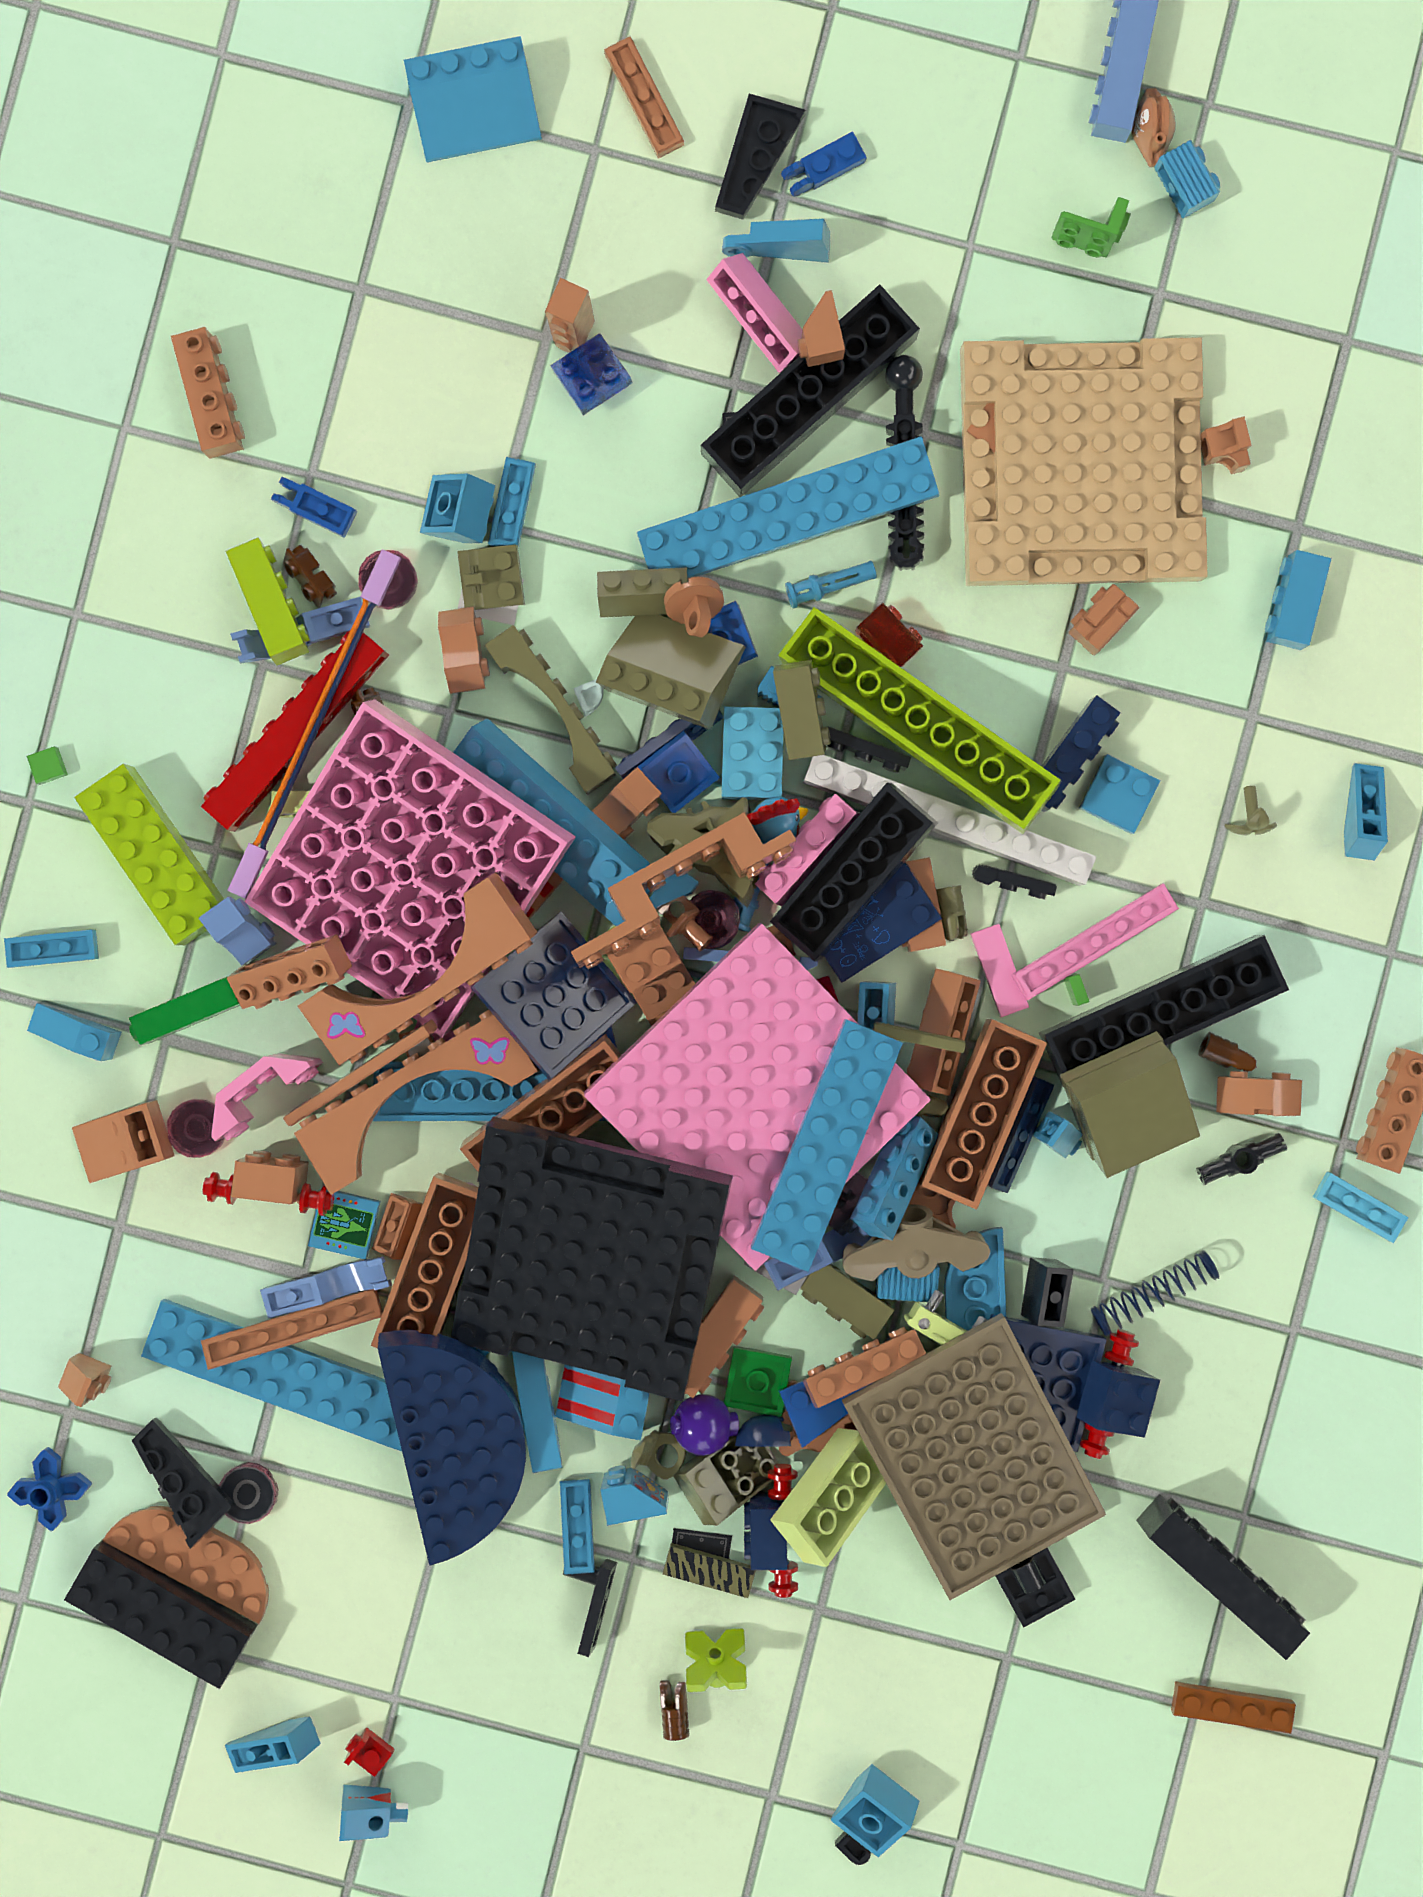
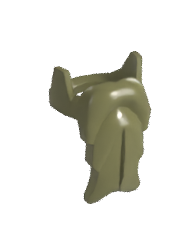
(646, 1454)

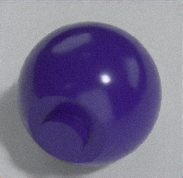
(703, 1424)

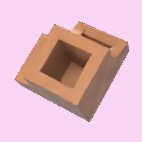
(1227, 445)

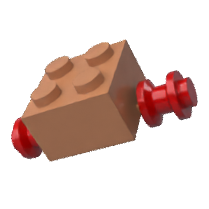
(269, 1180)

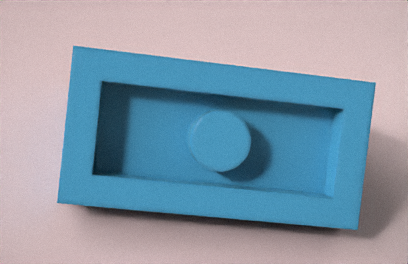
(673, 889)

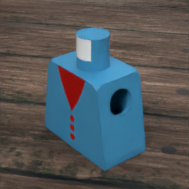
(368, 1812)

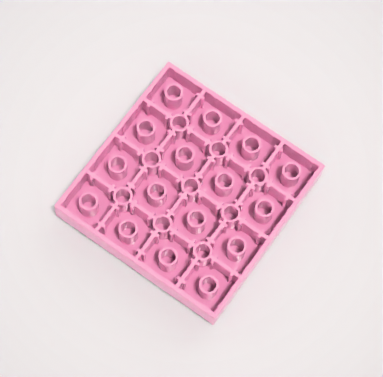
(393, 848)
(733, 1076)

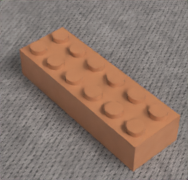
(556, 1102)
(982, 1113)
(432, 1260)

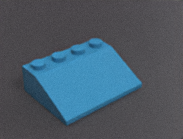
(473, 99)

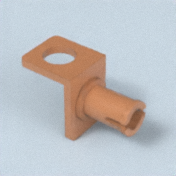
(685, 923)

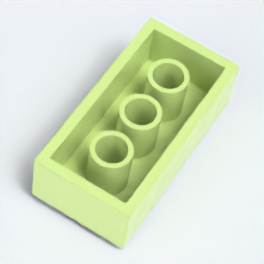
(830, 1498)

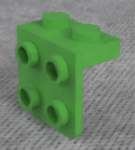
(1090, 235)

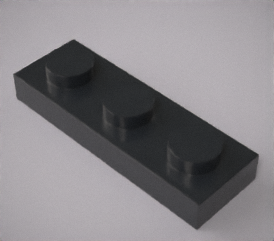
(866, 751)

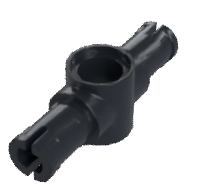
(1255, 1156)

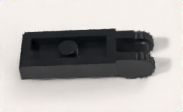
(1011, 881)

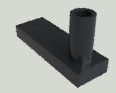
(602, 1579)

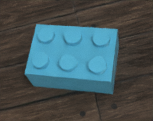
(752, 753)

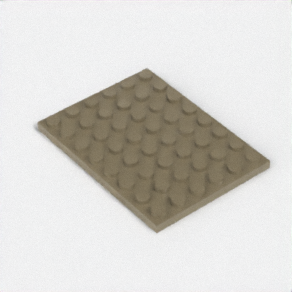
(974, 1456)

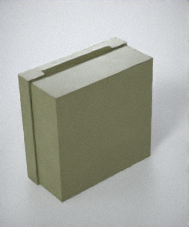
(1130, 1104)

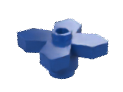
(49, 1489)

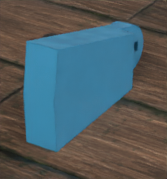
(782, 239)

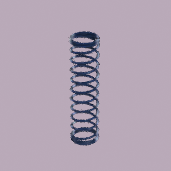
(1100, 1316)

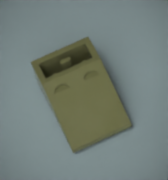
(725, 1479)

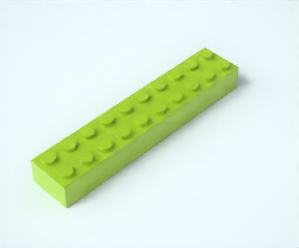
(922, 722)

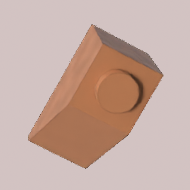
(822, 334)

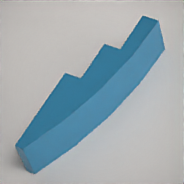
(537, 1412)

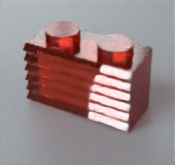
(889, 635)

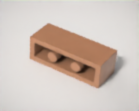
(569, 315)
(934, 935)

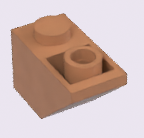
(84, 1379)

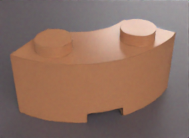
(462, 649)
(628, 802)
(1259, 1095)

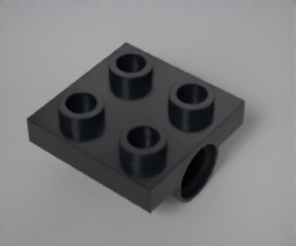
(1035, 1587)

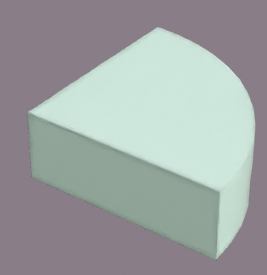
(589, 696)

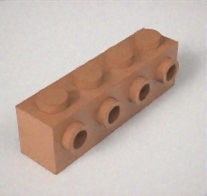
(207, 392)
(290, 972)
(947, 1014)
(1395, 1113)
(721, 1328)
(864, 1368)

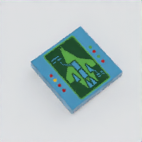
(347, 1226)

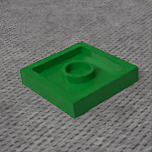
(756, 1379)

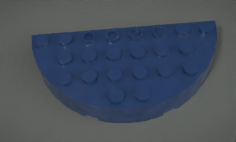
(456, 1437)

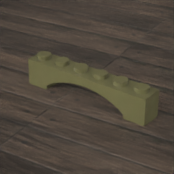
(513, 654)

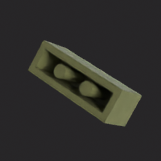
(636, 591)
(801, 709)
(847, 1300)

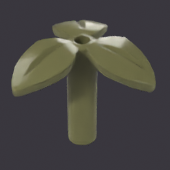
(1256, 818)

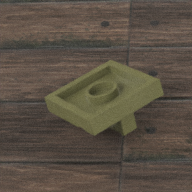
(491, 577)

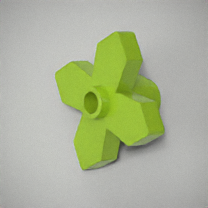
(715, 1662)

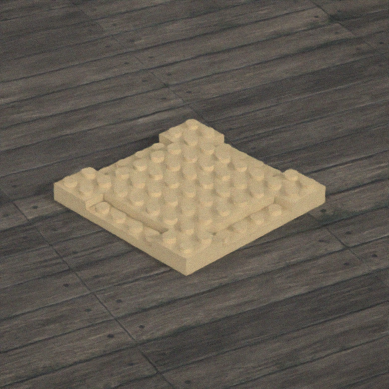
(1087, 465)

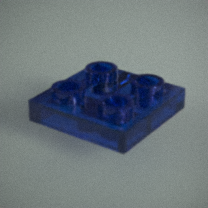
(591, 374)

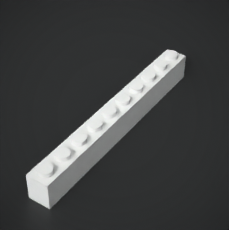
(958, 822)

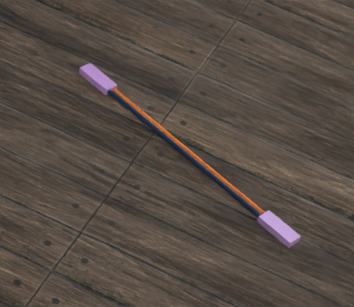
(373, 592)

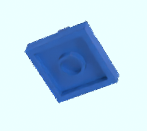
(731, 625)
(679, 772)

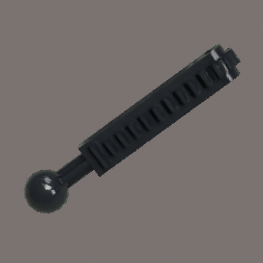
(903, 377)

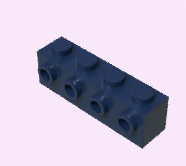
(1079, 744)

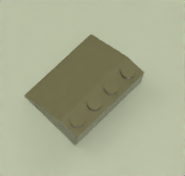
(671, 670)

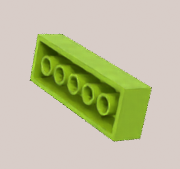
(151, 852)

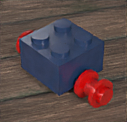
(1116, 1397)
(764, 1543)

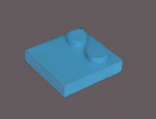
(1119, 794)

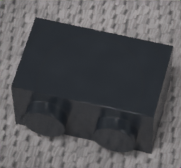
(1047, 1292)

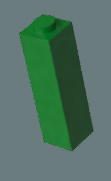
(183, 1012)

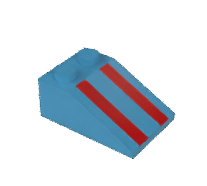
(601, 1403)

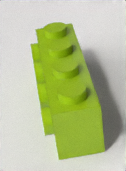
(267, 601)

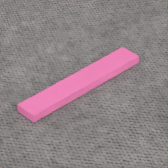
(1095, 941)

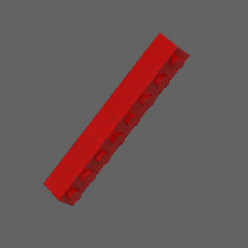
(271, 755)

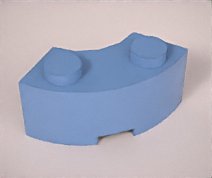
(238, 930)

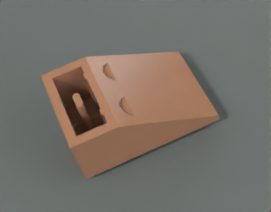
(123, 1141)

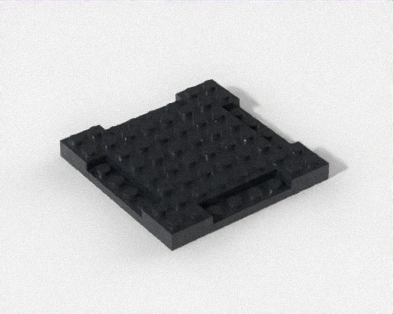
(590, 1256)

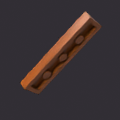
(1233, 1707)

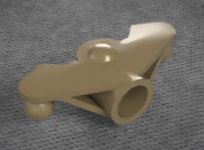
(916, 1248)

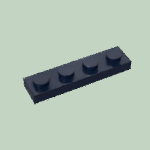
(692, 730)
(1021, 1134)

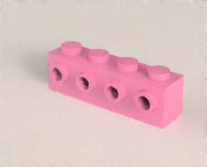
(757, 309)
(811, 845)

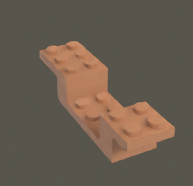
(636, 909)
(652, 973)

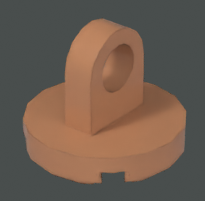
(694, 604)

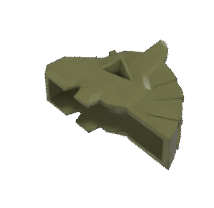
(675, 830)

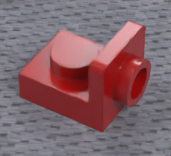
(368, 1751)

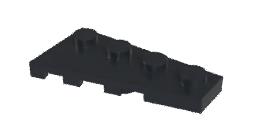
(759, 143)
(188, 1488)

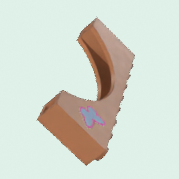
(491, 931)
(338, 1137)

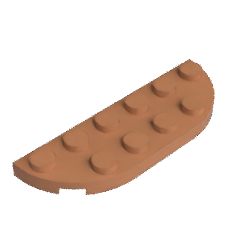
(214, 1566)

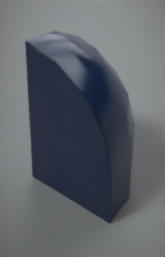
(763, 1432)

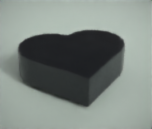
(852, 1849)

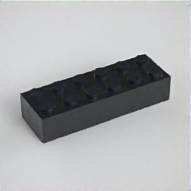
(853, 871)
(1224, 1575)
(161, 1613)

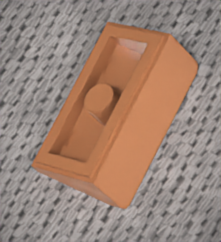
(396, 1226)

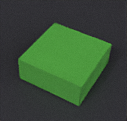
(47, 765)
(1076, 989)

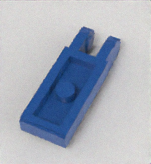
(826, 164)
(317, 507)

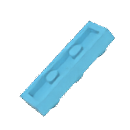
(1360, 1207)

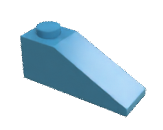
(1366, 813)
(74, 1032)
(1058, 1135)
(274, 1746)

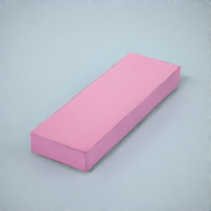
(998, 970)

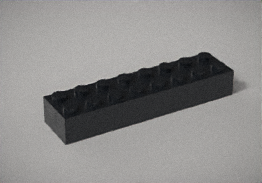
(808, 396)
(1170, 1005)

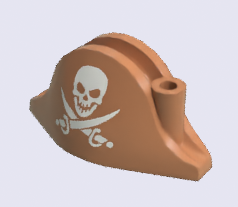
(1153, 125)

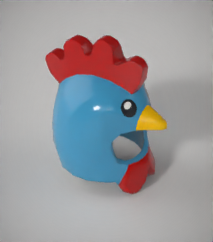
(776, 817)

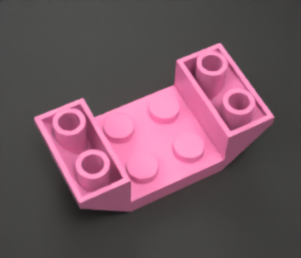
(230, 1112)

